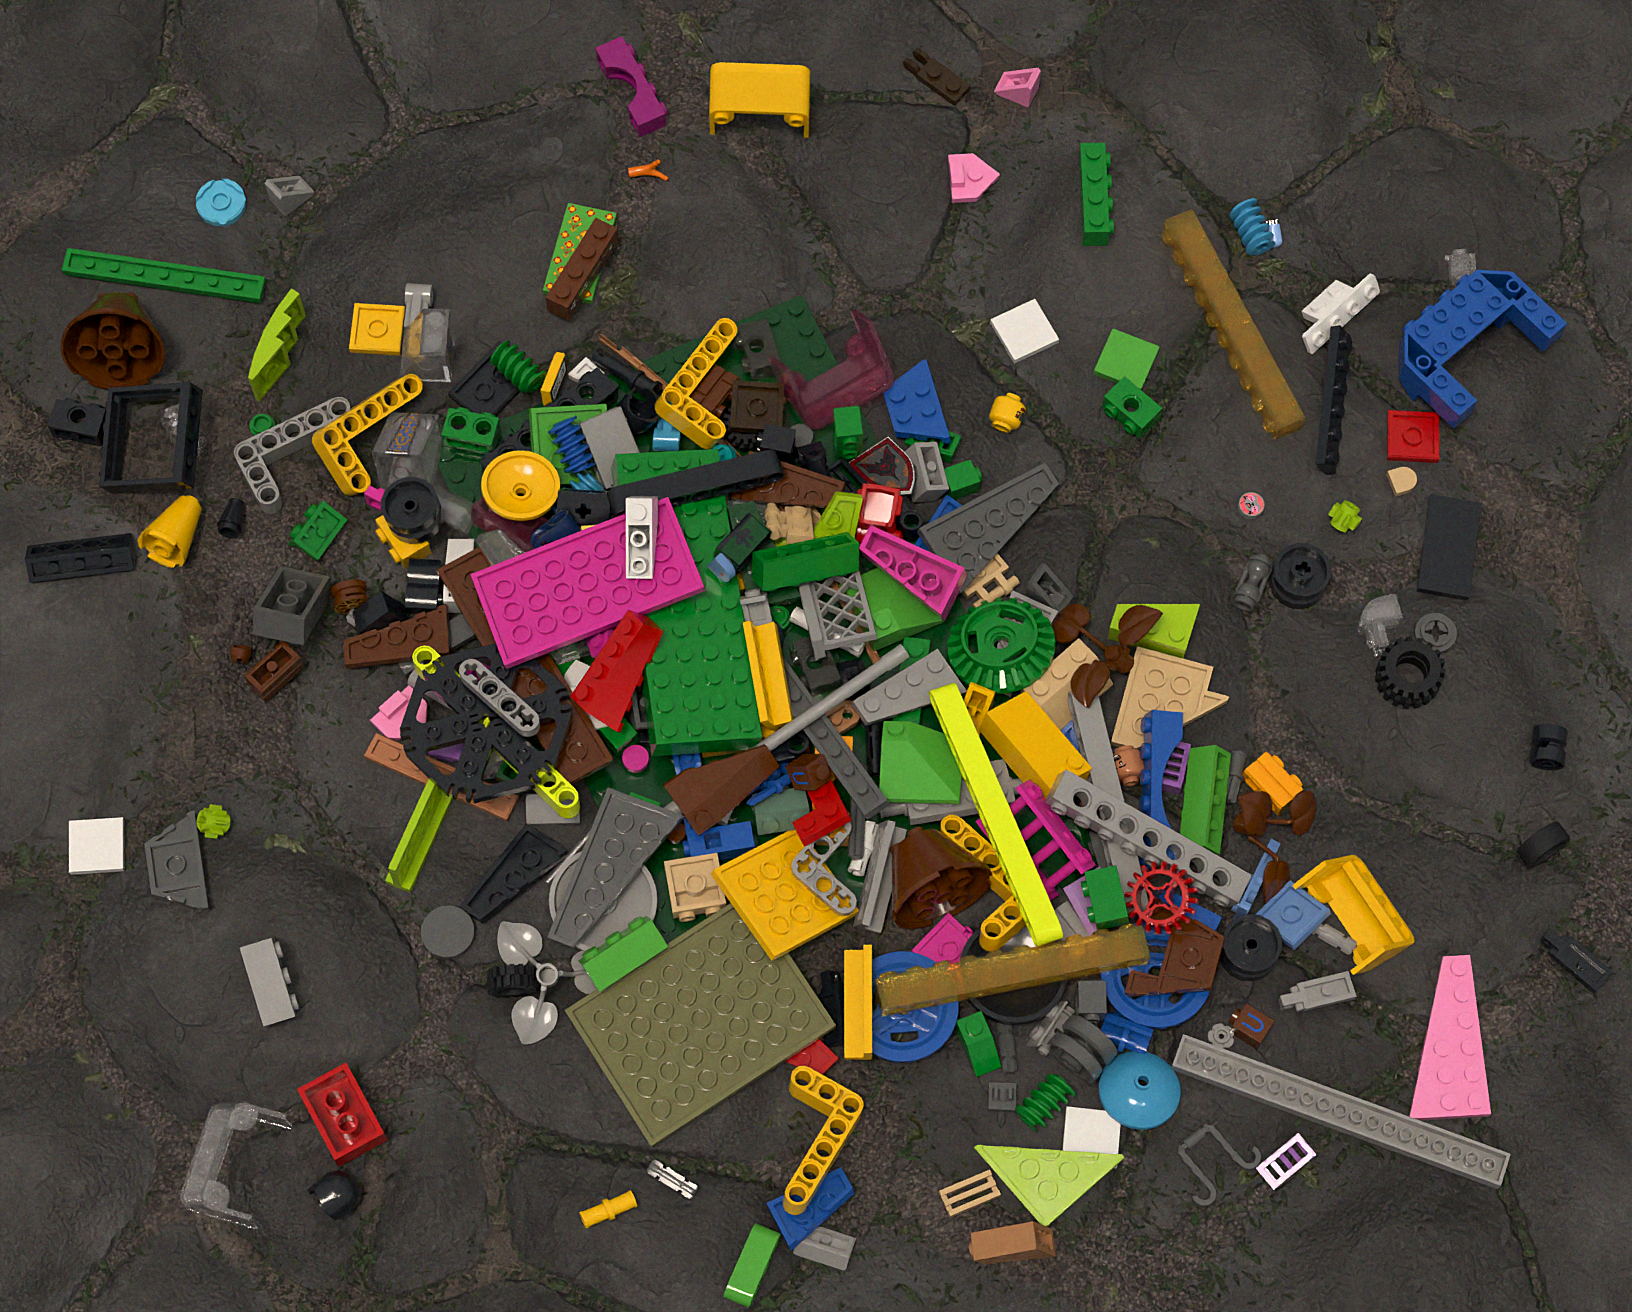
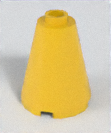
(172, 532)

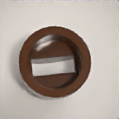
(240, 652)

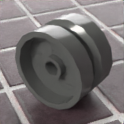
(1082, 1048)

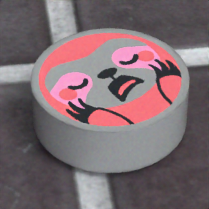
(1251, 505)

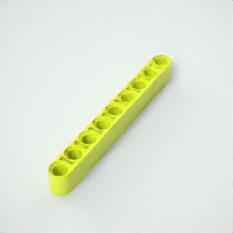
(551, 795)

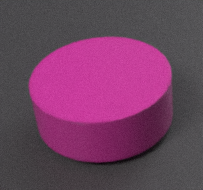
(635, 758)

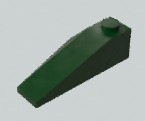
(1059, 858)

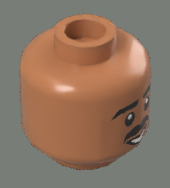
(1128, 765)

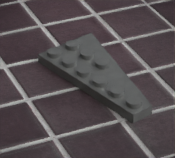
(984, 525)

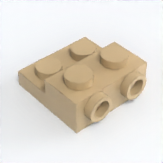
(693, 888)

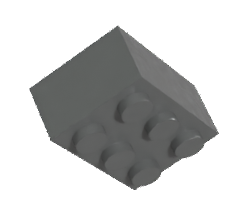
(291, 605)

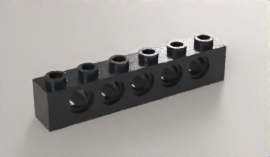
(591, 383)

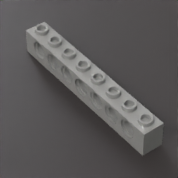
(1060, 798)

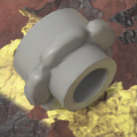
(1217, 1029)

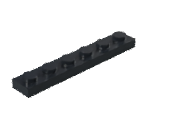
(1333, 399)

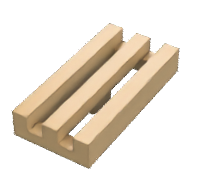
(965, 1183)

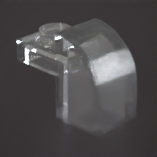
(1376, 617)

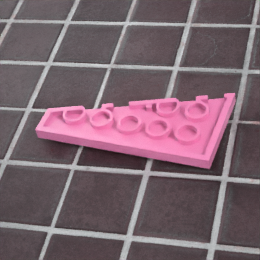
(1452, 1060)

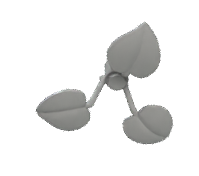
(531, 1017)

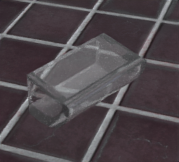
(456, 509)

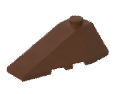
(718, 787)

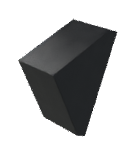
(378, 613)
(849, 670)

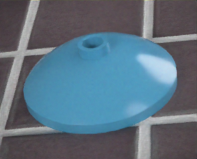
(1136, 1104)

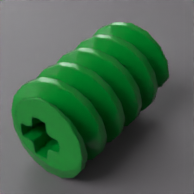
(516, 368)
(1043, 1101)

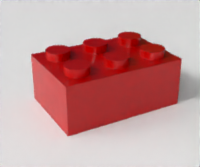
(342, 1114)

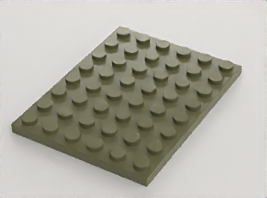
(698, 1023)

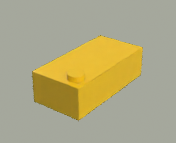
(1031, 742)

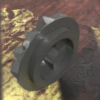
(1443, 625)

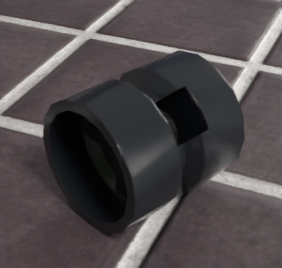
(1548, 748)

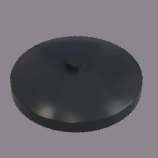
(1019, 1005)

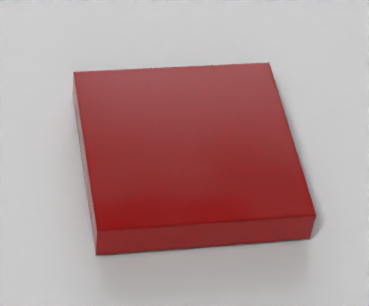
(1412, 436)

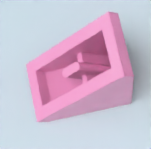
(1019, 85)

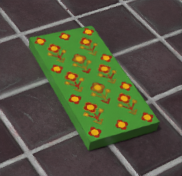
(573, 228)

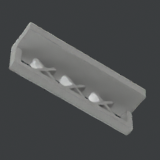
(878, 879)

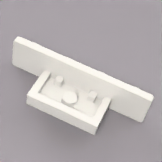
(1336, 307)

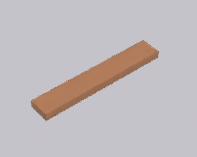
(392, 756)

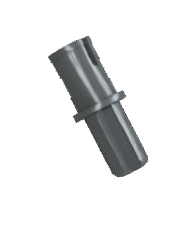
(1235, 777)

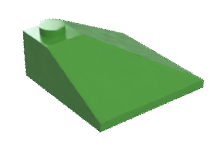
(892, 610)
(917, 765)

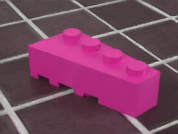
(916, 570)

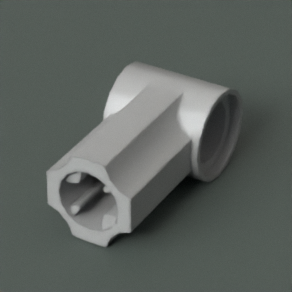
(416, 299)

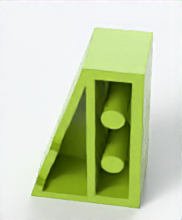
(1170, 632)

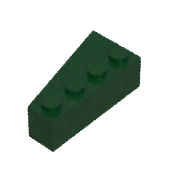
(782, 596)

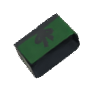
(744, 539)

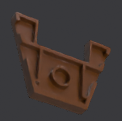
(1188, 961)

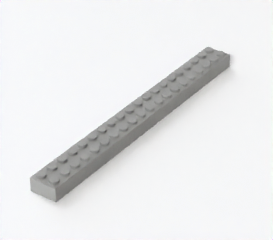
(1341, 1111)

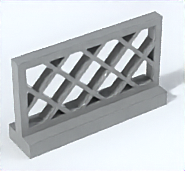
(814, 616)

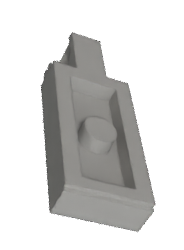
(1319, 993)

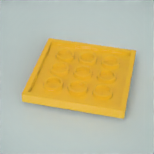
(773, 901)

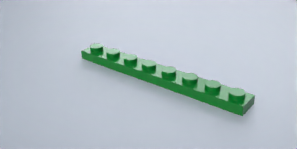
(164, 275)

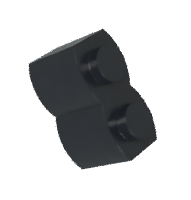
(423, 586)

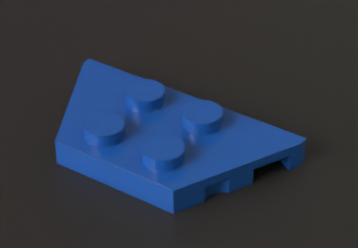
(915, 406)

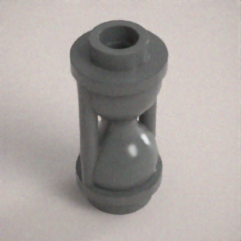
(1248, 594)

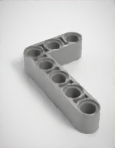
(284, 446)

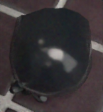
(640, 414)
(336, 1193)

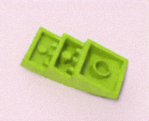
(277, 339)

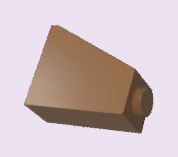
(1012, 1243)

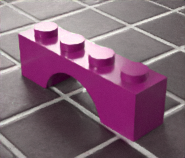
(618, 63)

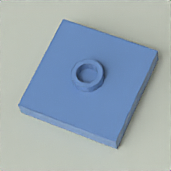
(1294, 914)

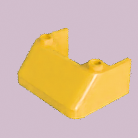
(759, 90)
(1361, 908)

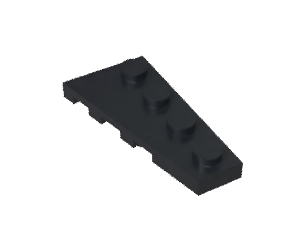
(516, 869)

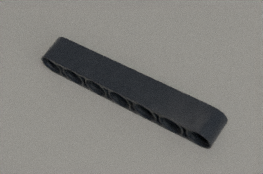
(703, 481)

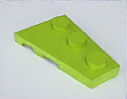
(840, 515)

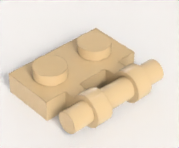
(793, 523)
(991, 572)

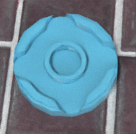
(221, 202)

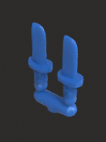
(770, 786)

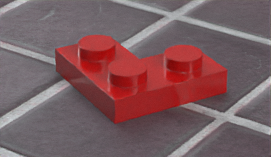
(828, 814)

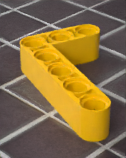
(691, 377)
(359, 422)
(997, 921)
(825, 1140)

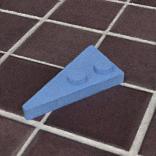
(1253, 886)

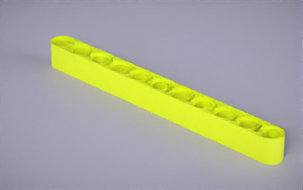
(996, 815)

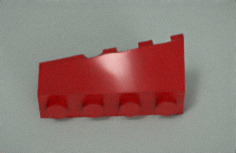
(618, 669)

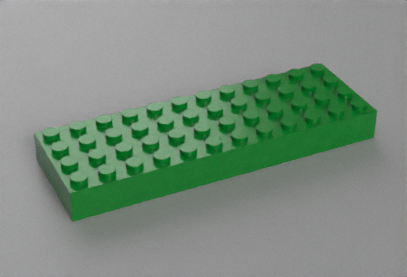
(700, 675)

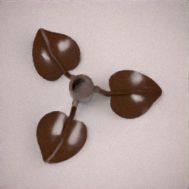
(1090, 679)
(1253, 820)

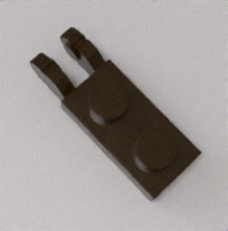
(937, 77)

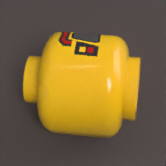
(1007, 413)

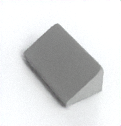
(540, 813)
(827, 1247)

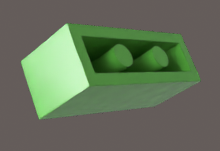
(622, 952)

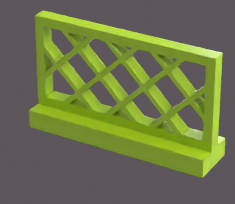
(418, 837)

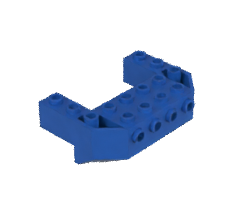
(1456, 321)

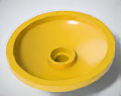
(520, 473)

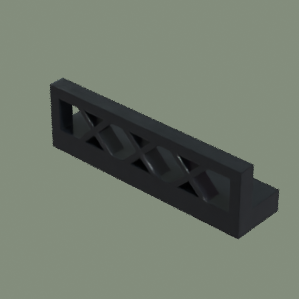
(79, 557)

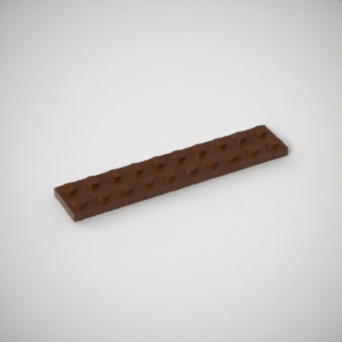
(583, 748)

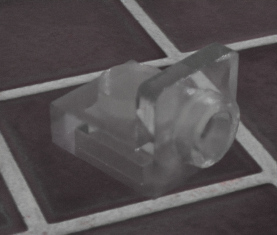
(1460, 264)

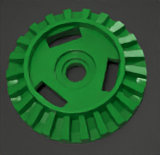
(990, 664)

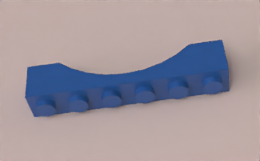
(1161, 735)

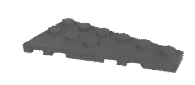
(615, 850)

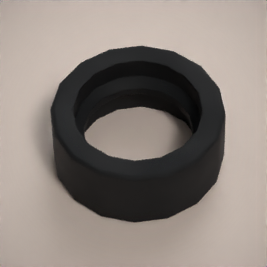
(1543, 844)

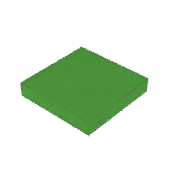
(1126, 357)

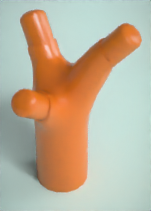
(648, 169)

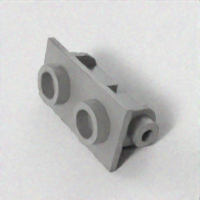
(1045, 1030)

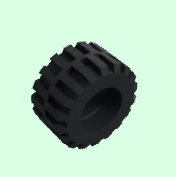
(1416, 654)

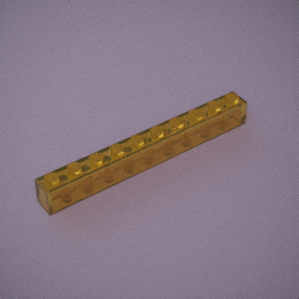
(1233, 325)
(1011, 970)

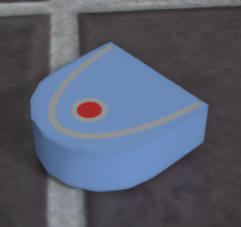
(722, 568)

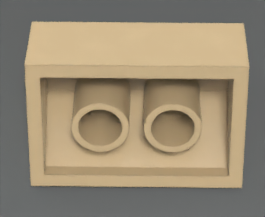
(1053, 687)

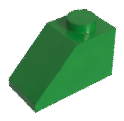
(978, 1044)

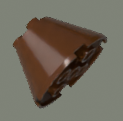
(113, 343)
(933, 878)

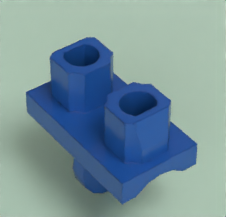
(1126, 1033)

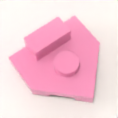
(969, 177)
(392, 712)

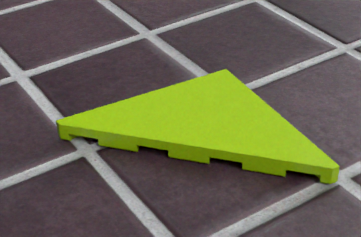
(1048, 1178)

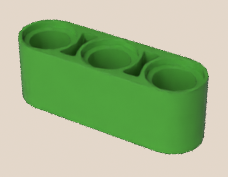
(752, 1265)

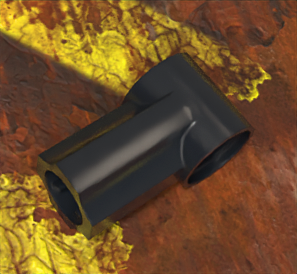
(909, 515)
(784, 752)

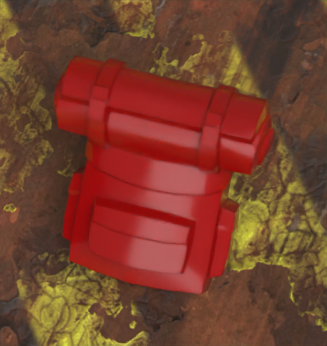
(880, 509)

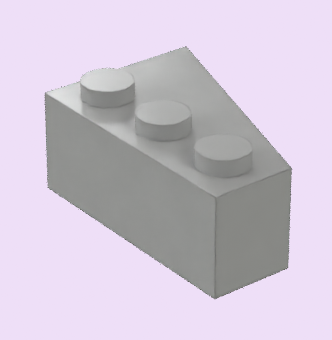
(269, 980)

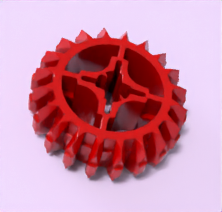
(1170, 888)

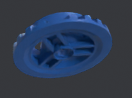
(1151, 1010)
(932, 1023)

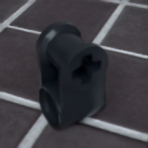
(813, 458)

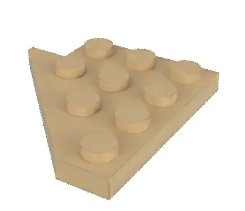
(1165, 685)

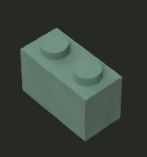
(780, 810)

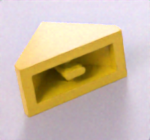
(978, 702)

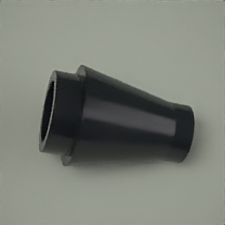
(231, 519)

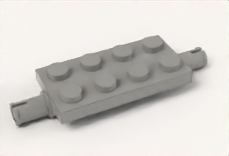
(930, 812)

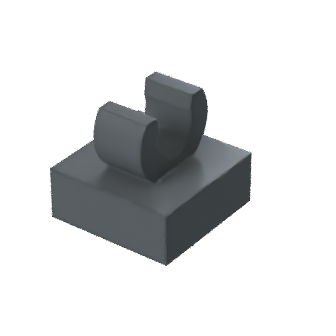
(1001, 1097)

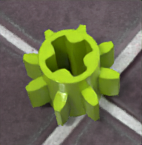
(1345, 516)
(213, 821)

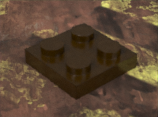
(756, 405)

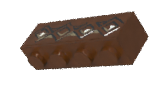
(582, 269)

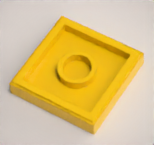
(377, 329)

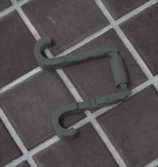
(1196, 1137)

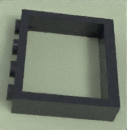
(186, 437)

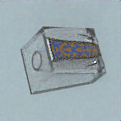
(429, 346)
(408, 448)

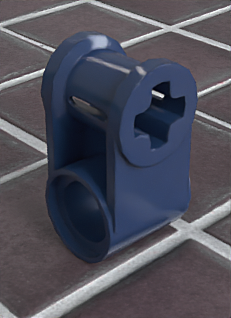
(557, 527)

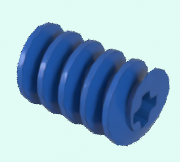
(571, 445)

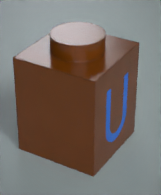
(809, 771)
(1250, 1025)

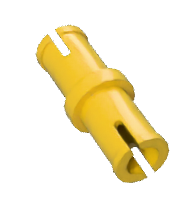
(608, 1209)

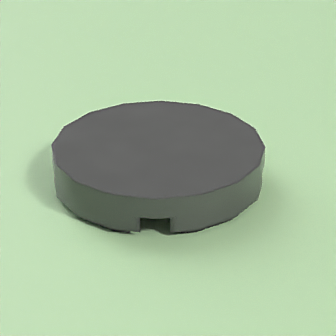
(447, 932)

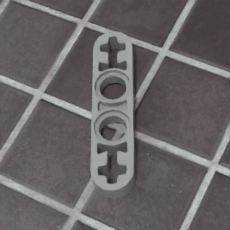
(497, 699)

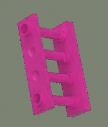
(1079, 856)

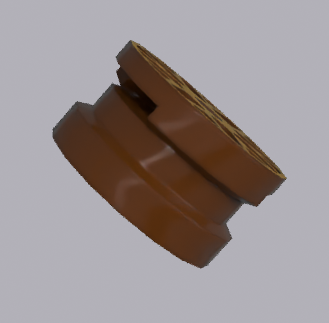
(349, 595)

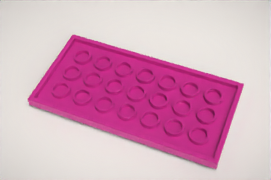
(581, 587)

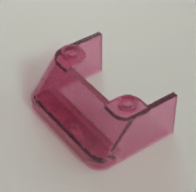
(845, 385)

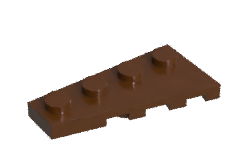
(796, 488)
(400, 640)

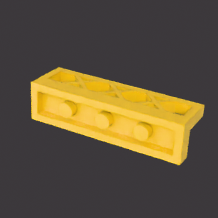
(768, 674)
(858, 1004)

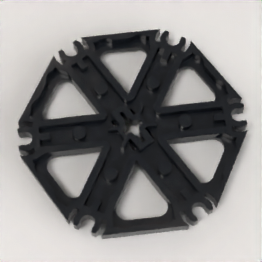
(477, 738)

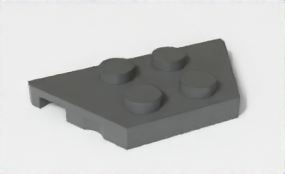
(177, 865)

